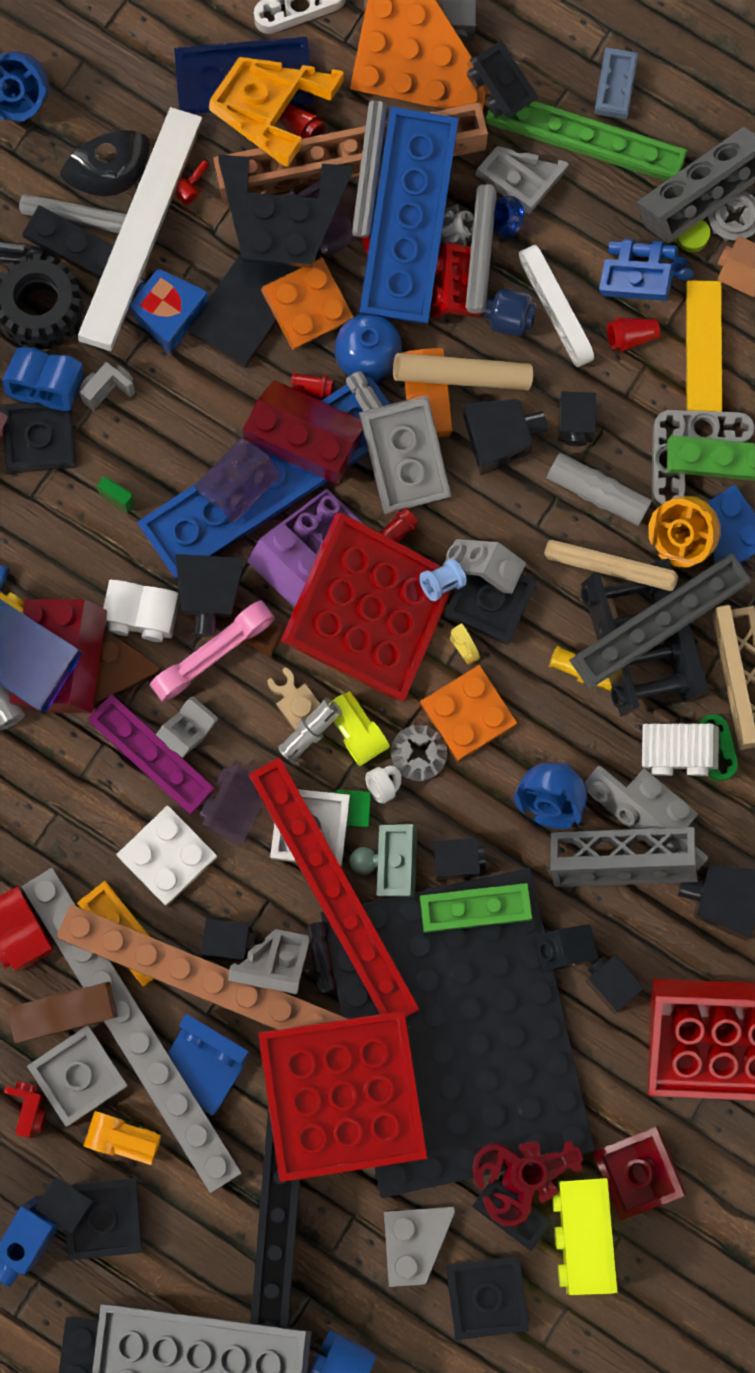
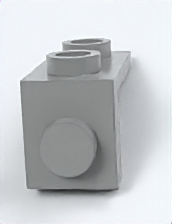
(489, 561)

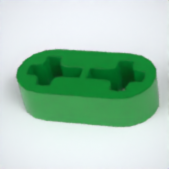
(725, 749)

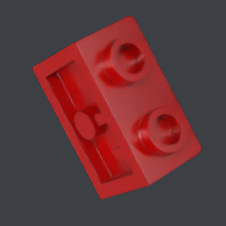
(451, 281)

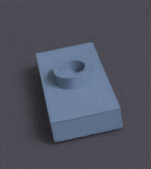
(616, 83)

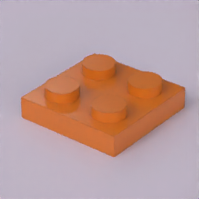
(307, 304)
(468, 713)

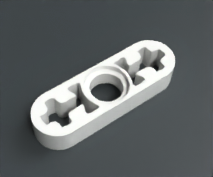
(293, 18)

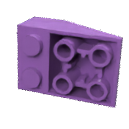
(291, 548)

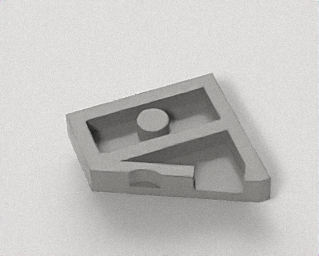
(274, 963)

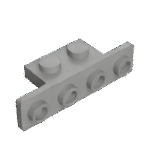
(644, 805)

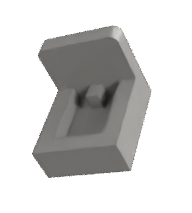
(99, 385)
(187, 727)

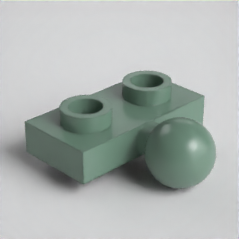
(394, 860)

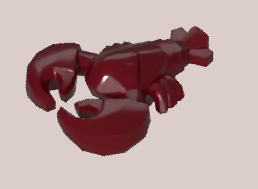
(522, 1177)

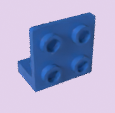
(207, 1062)

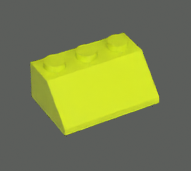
(585, 1237)

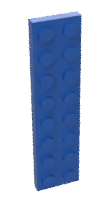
(198, 527)

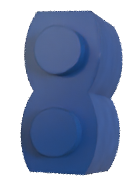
(43, 378)

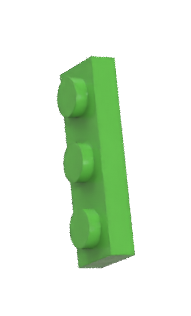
(711, 458)
(475, 908)

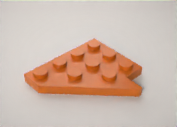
(413, 56)

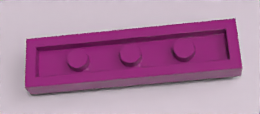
(151, 754)

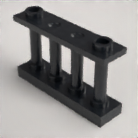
(678, 648)

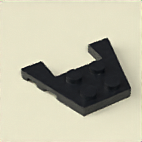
(278, 226)

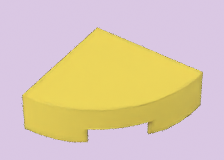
(464, 644)

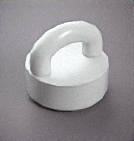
(381, 785)

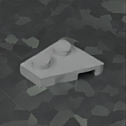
(520, 175)
(414, 1243)

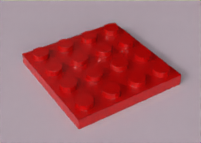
(366, 608)
(342, 1096)

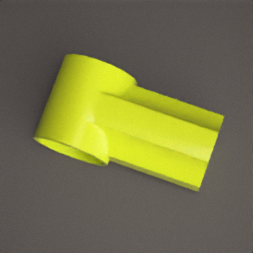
(360, 735)

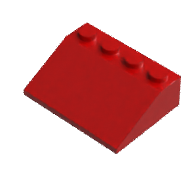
(702, 1039)

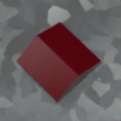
(639, 1173)

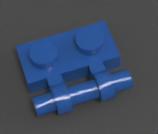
(635, 278)

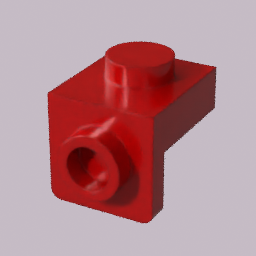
(31, 1115)

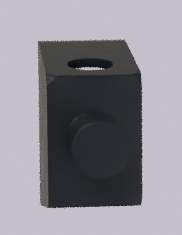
(500, 432)
(207, 589)
(724, 899)

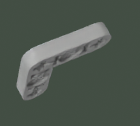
(685, 422)

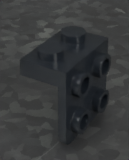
(501, 81)

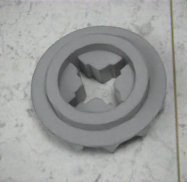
(732, 229)
(418, 769)

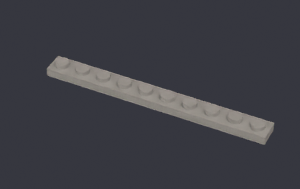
(139, 1043)

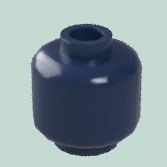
(510, 312)

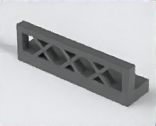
(627, 868)

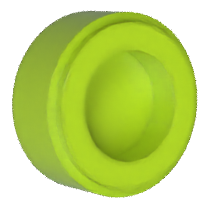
(695, 238)

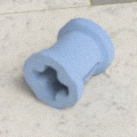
(442, 579)

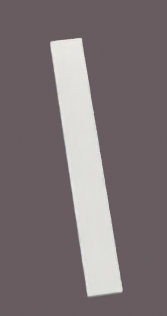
(140, 229)

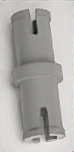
(310, 730)

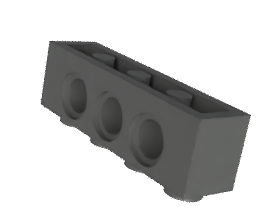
(700, 187)

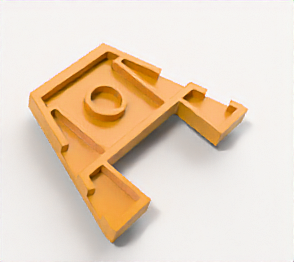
(258, 94)

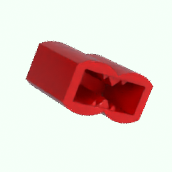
(20, 932)

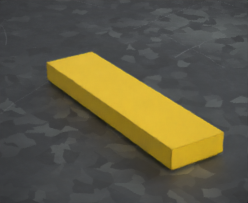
(703, 346)

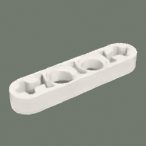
(556, 306)

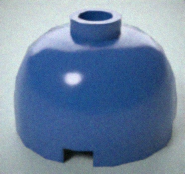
(22, 86)
(368, 346)
(553, 794)

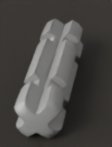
(364, 394)

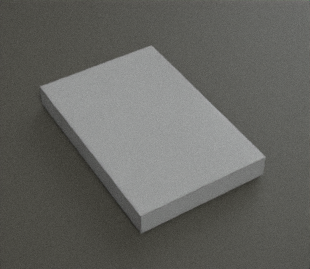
(405, 454)

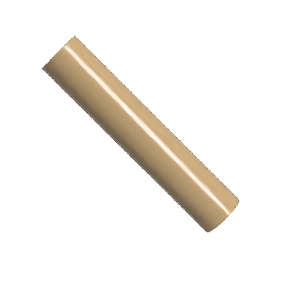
(462, 371)

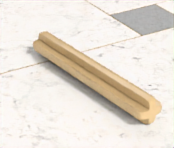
(611, 565)

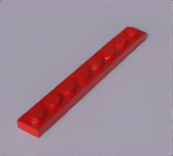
(332, 889)

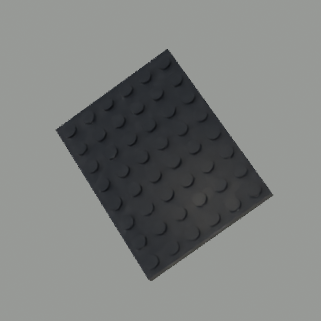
(485, 1039)

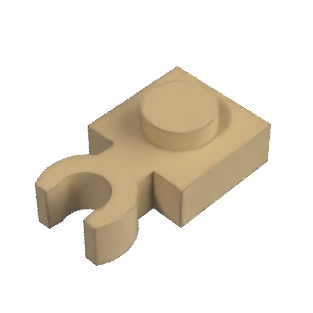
(295, 702)

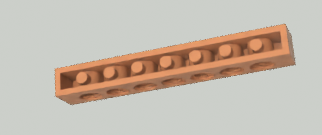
(342, 148)

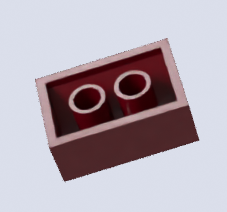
(303, 431)

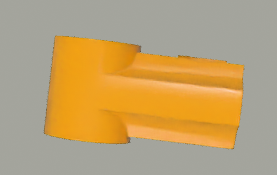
(114, 1137)

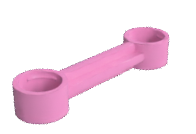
(179, 676)

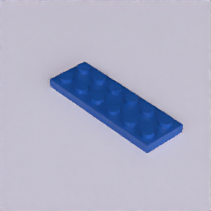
(408, 215)

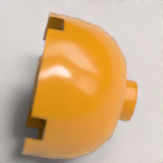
(684, 530)

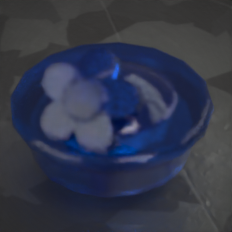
(508, 216)

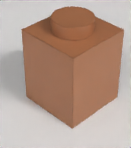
(739, 266)

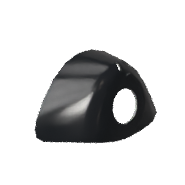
(98, 179)

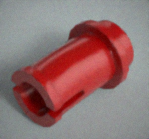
(313, 385)
(400, 525)

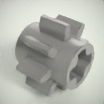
(457, 226)

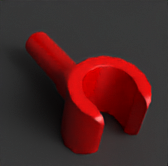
(185, 187)

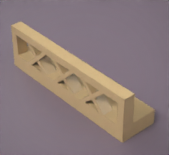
(734, 672)

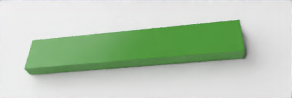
(594, 140)

